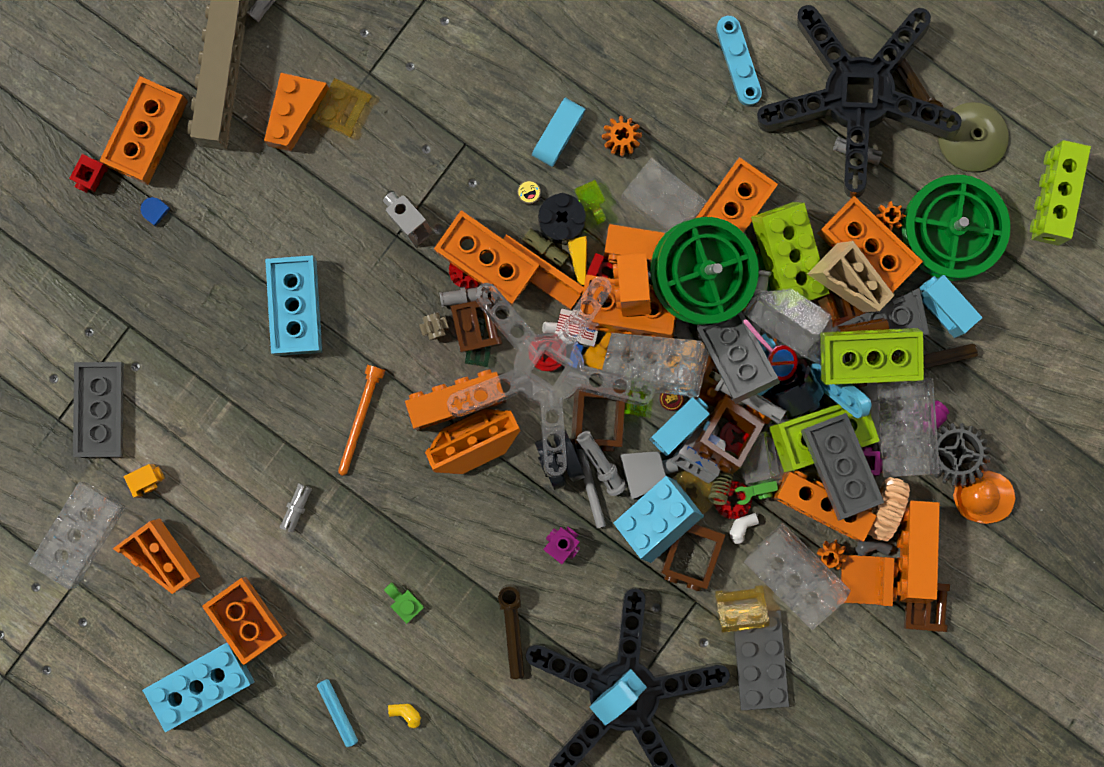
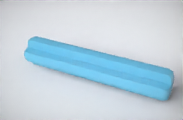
(337, 713)

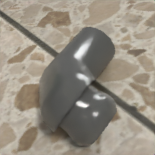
(871, 544)

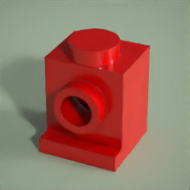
(83, 167)

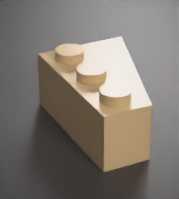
(852, 277)

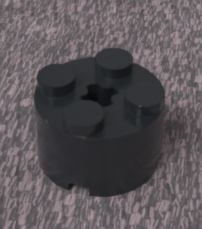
(561, 205)
(798, 393)

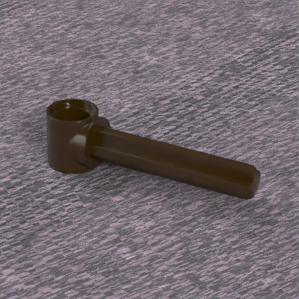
(914, 85)
(948, 356)
(512, 631)

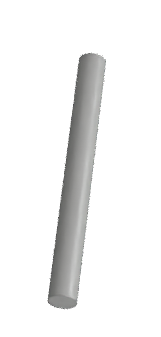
(590, 488)

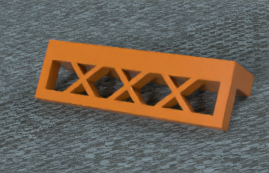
(551, 279)

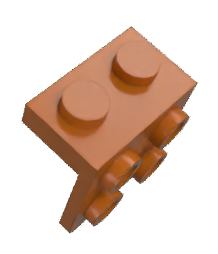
(870, 579)

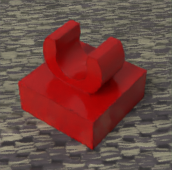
(597, 265)

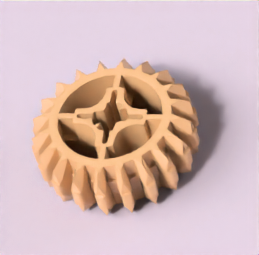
(889, 514)

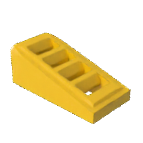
(578, 254)

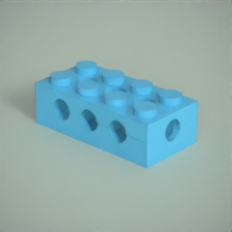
(281, 319)
(161, 693)

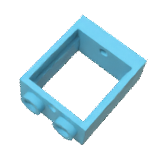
(949, 306)
(680, 425)

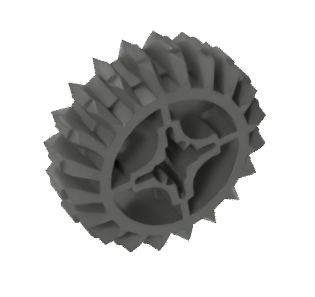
(967, 455)

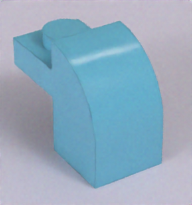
(618, 697)

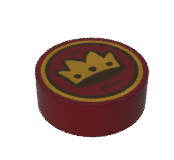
(671, 401)

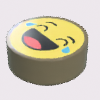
(529, 192)

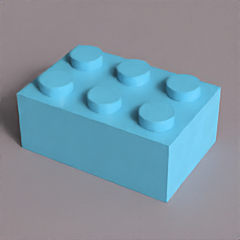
(658, 519)

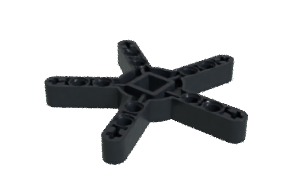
(860, 71)
(600, 680)

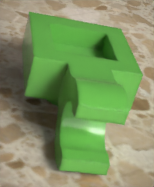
(762, 490)
(405, 604)

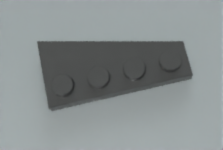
(901, 313)

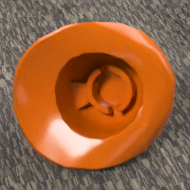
(985, 500)

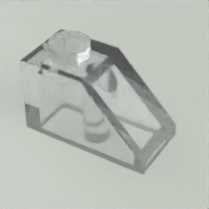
(762, 461)

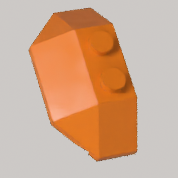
(472, 441)

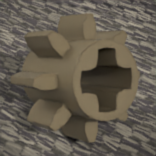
(434, 326)

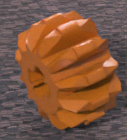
(618, 128)

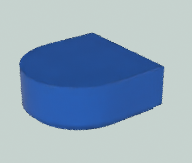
(153, 210)

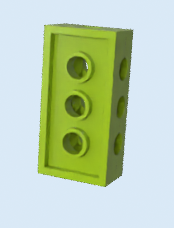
(1060, 193)
(777, 248)
(881, 369)
(788, 435)

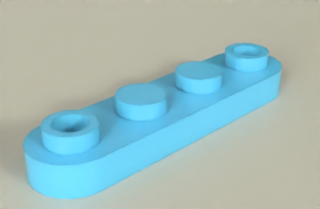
(738, 61)
(845, 395)

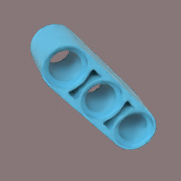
(558, 132)

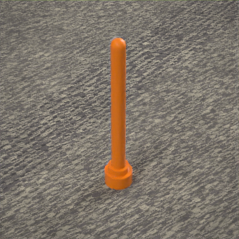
(373, 375)

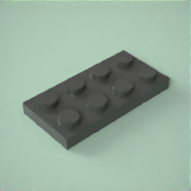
(738, 357)
(98, 409)
(842, 466)
(761, 665)

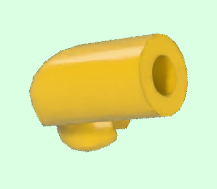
(407, 711)

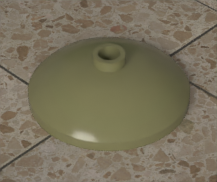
(973, 152)

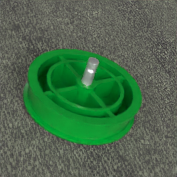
(956, 227)
(704, 270)

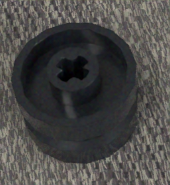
(573, 466)

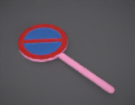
(781, 358)

